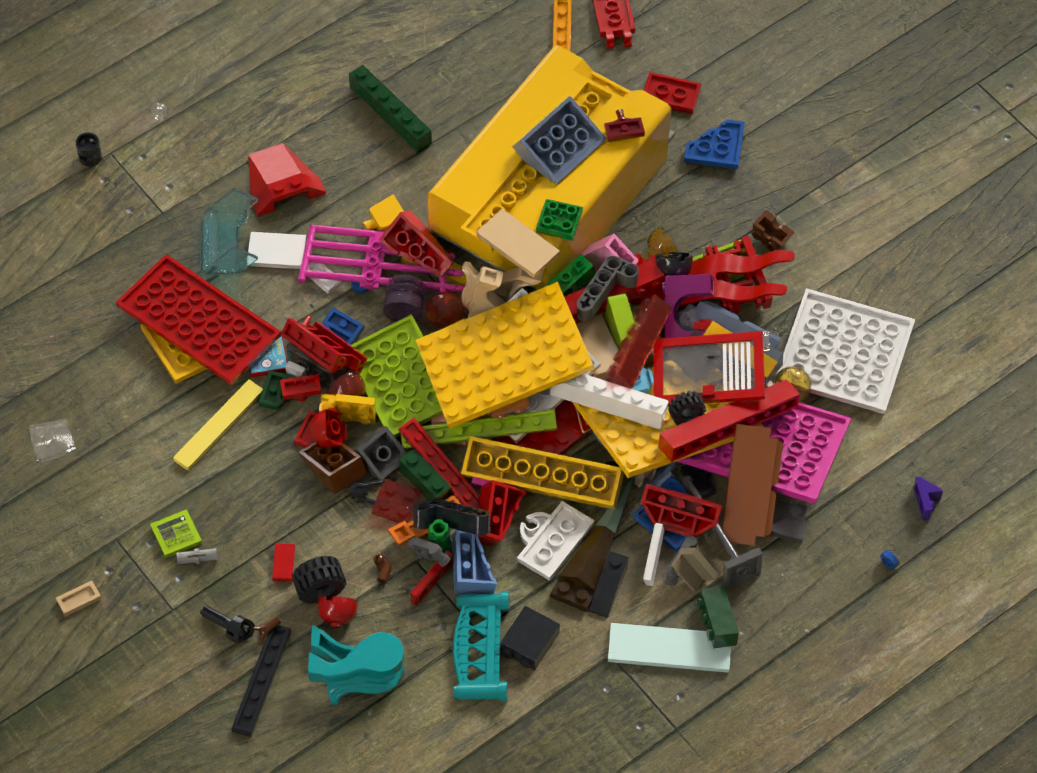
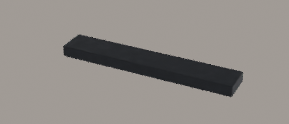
(261, 681)

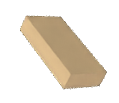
(78, 598)

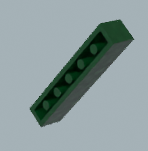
(390, 108)

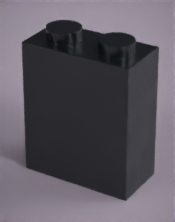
(529, 638)

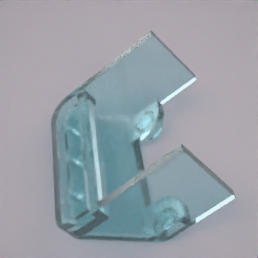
(220, 234)

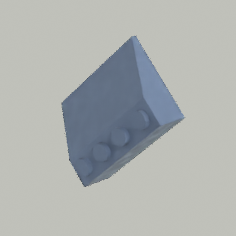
(559, 141)

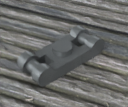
(428, 550)
(672, 576)

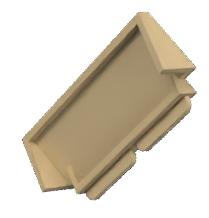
(599, 343)

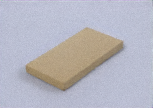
(518, 243)

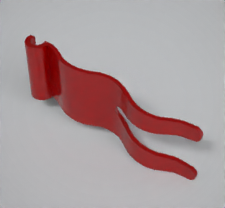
(731, 264)

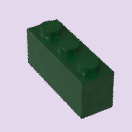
(424, 476)
(718, 617)

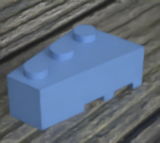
(470, 566)

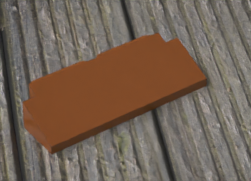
(751, 475)

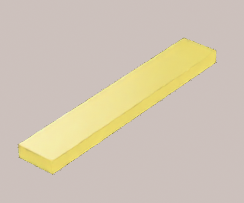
(218, 425)

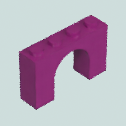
(677, 290)

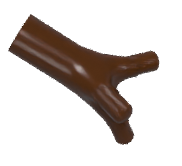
(265, 629)

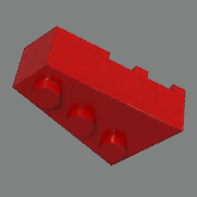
(502, 506)

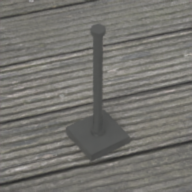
(740, 567)

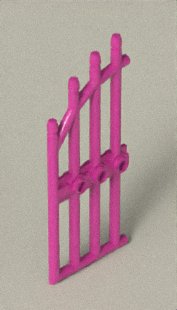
(371, 265)

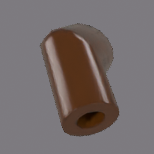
(384, 567)

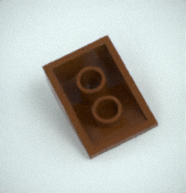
(334, 466)

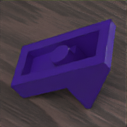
(925, 495)

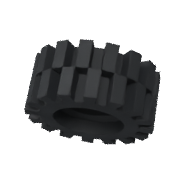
(686, 407)

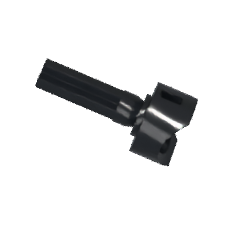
(234, 627)

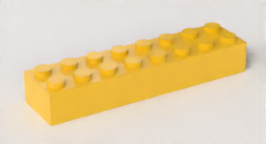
(543, 472)

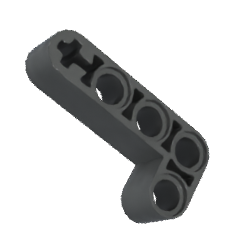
(612, 271)

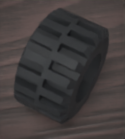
(318, 578)

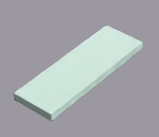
(666, 648)

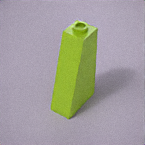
(618, 317)

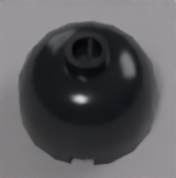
(674, 263)

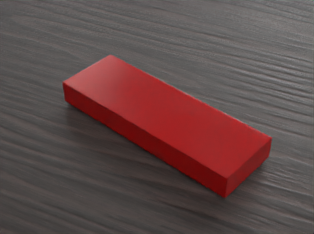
(430, 580)

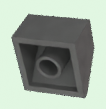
(380, 452)

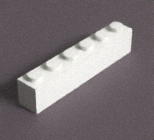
(613, 399)

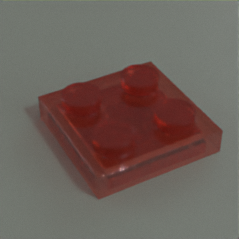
(396, 501)

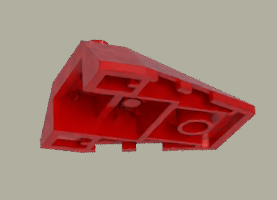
(279, 175)

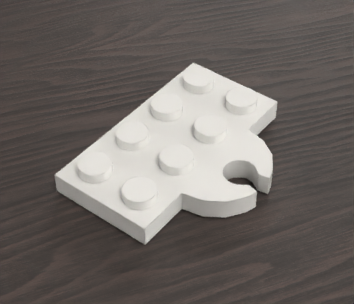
(552, 539)

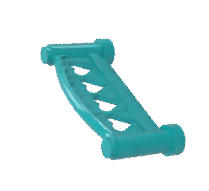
(487, 685)

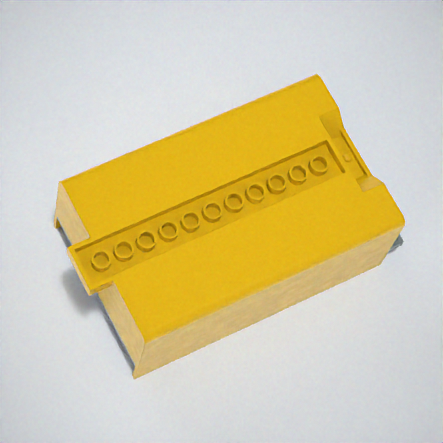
(496, 178)

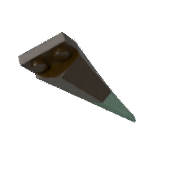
(581, 575)

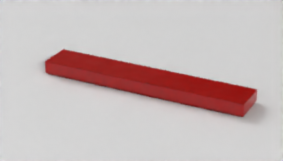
(429, 450)

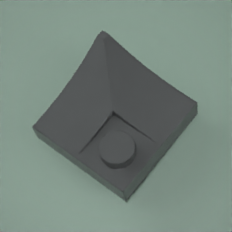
(789, 521)

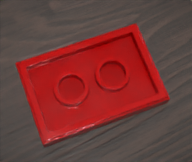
(676, 92)

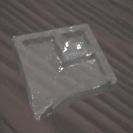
(51, 440)

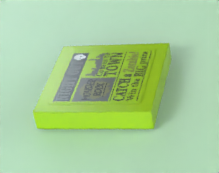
(176, 533)

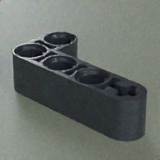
(455, 515)

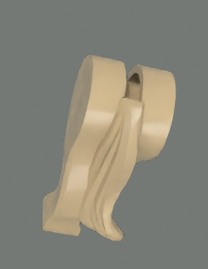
(492, 287)

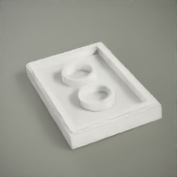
(277, 249)

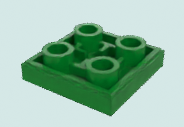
(559, 219)

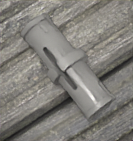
(183, 557)

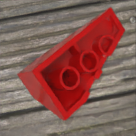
(415, 242)

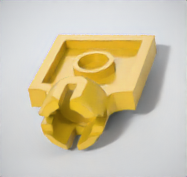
(351, 407)

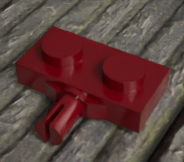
(624, 128)

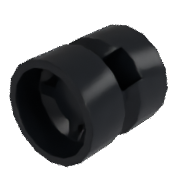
(88, 149)

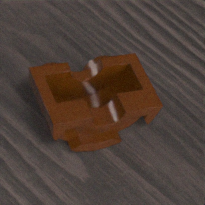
(770, 231)

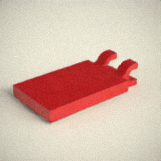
(614, 20)

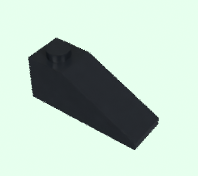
(609, 584)

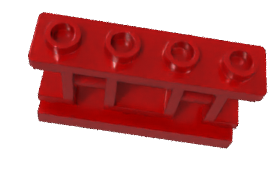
(758, 278)
(323, 346)

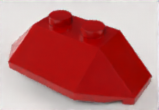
(679, 511)

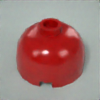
(328, 428)
(337, 610)

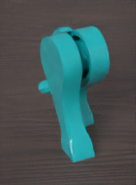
(368, 668)

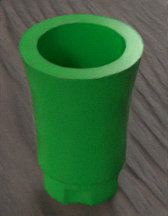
(440, 534)

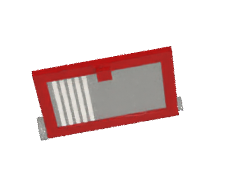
(730, 376)

